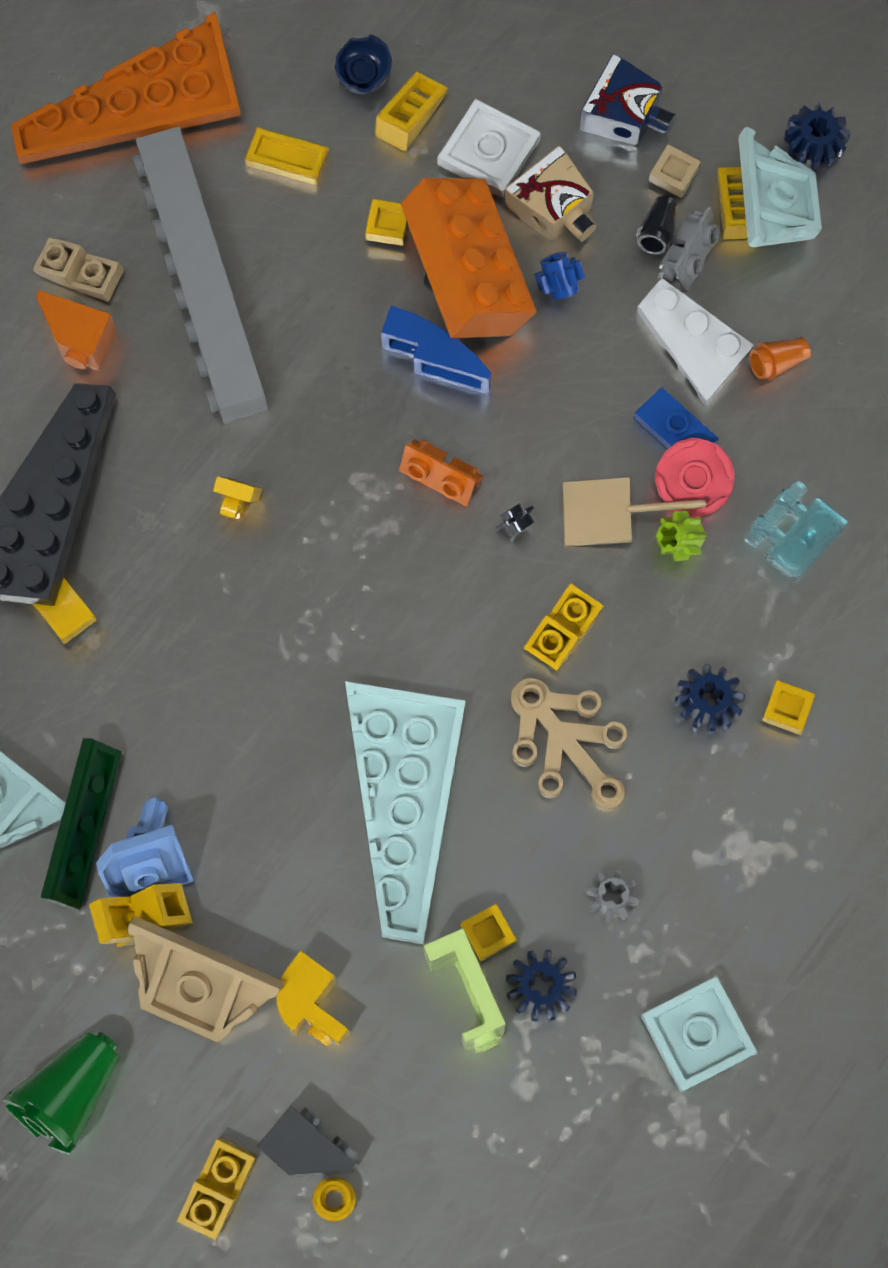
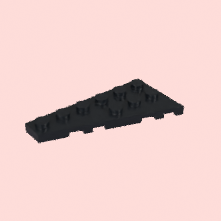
(48, 496)

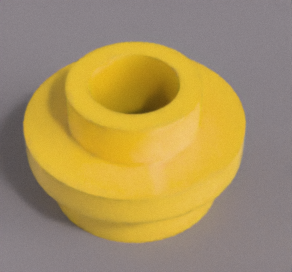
(324, 1188)

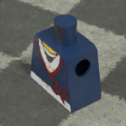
(625, 104)

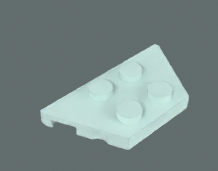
(777, 195)
(24, 803)

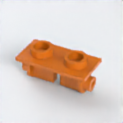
(427, 465)

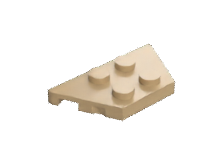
(195, 983)

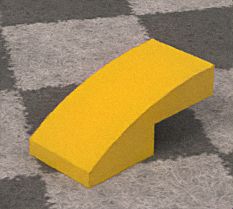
(69, 614)

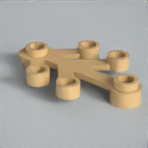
(565, 737)

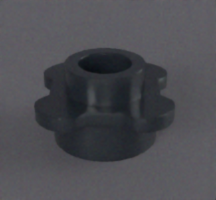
(516, 519)

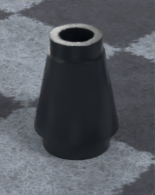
(658, 226)

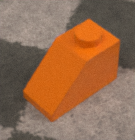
(79, 330)

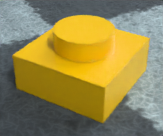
(386, 223)
(788, 707)
(488, 933)

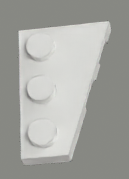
(696, 339)

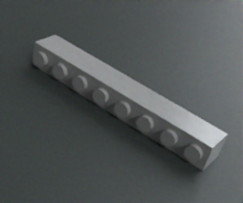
(201, 275)

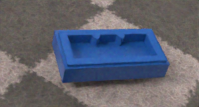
(670, 420)

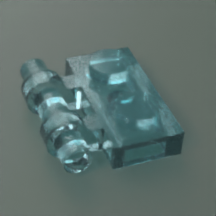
(804, 540)

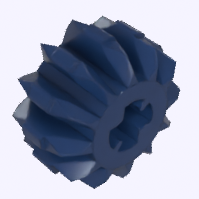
(829, 132)
(698, 707)
(534, 998)

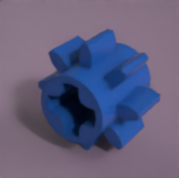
(559, 275)

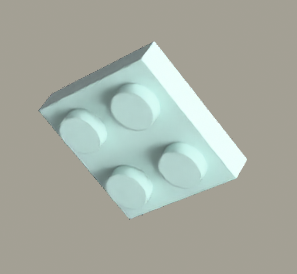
(698, 1034)

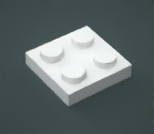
(489, 147)

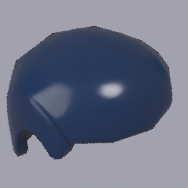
(363, 65)

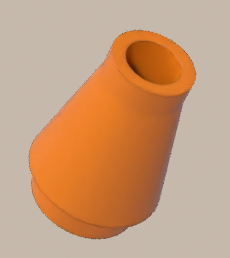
(777, 357)

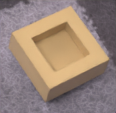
(674, 171)

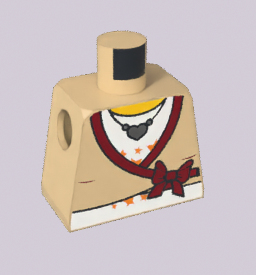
(552, 197)

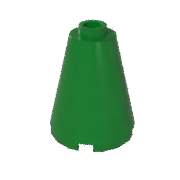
(65, 1091)

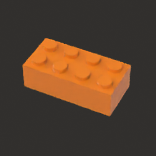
(468, 257)

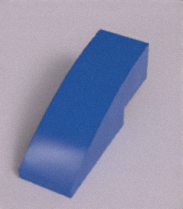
(434, 351)

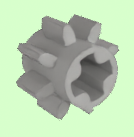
(610, 908)

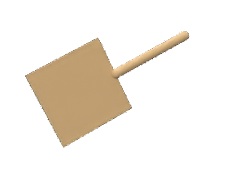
(602, 511)

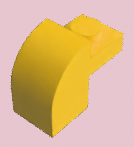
(159, 904)
(299, 999)

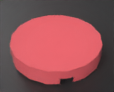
(695, 472)

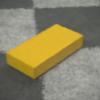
(287, 156)

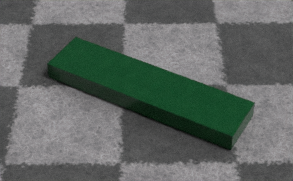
(81, 824)

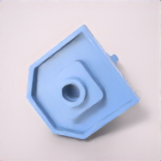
(146, 856)

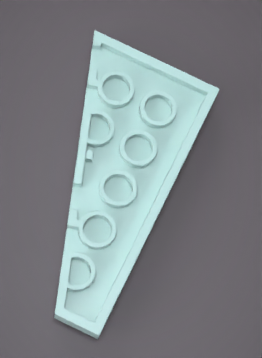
(405, 774)

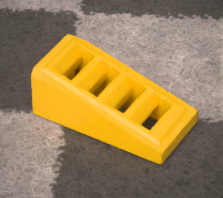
(400, 130)
(731, 227)

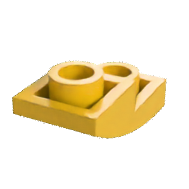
(564, 627)
(217, 1188)

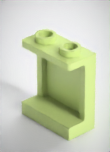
(458, 951)

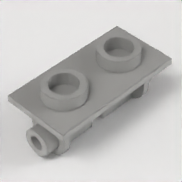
(698, 235)

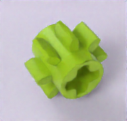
(680, 535)

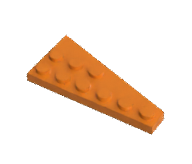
(152, 92)

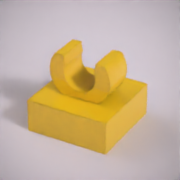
(236, 495)

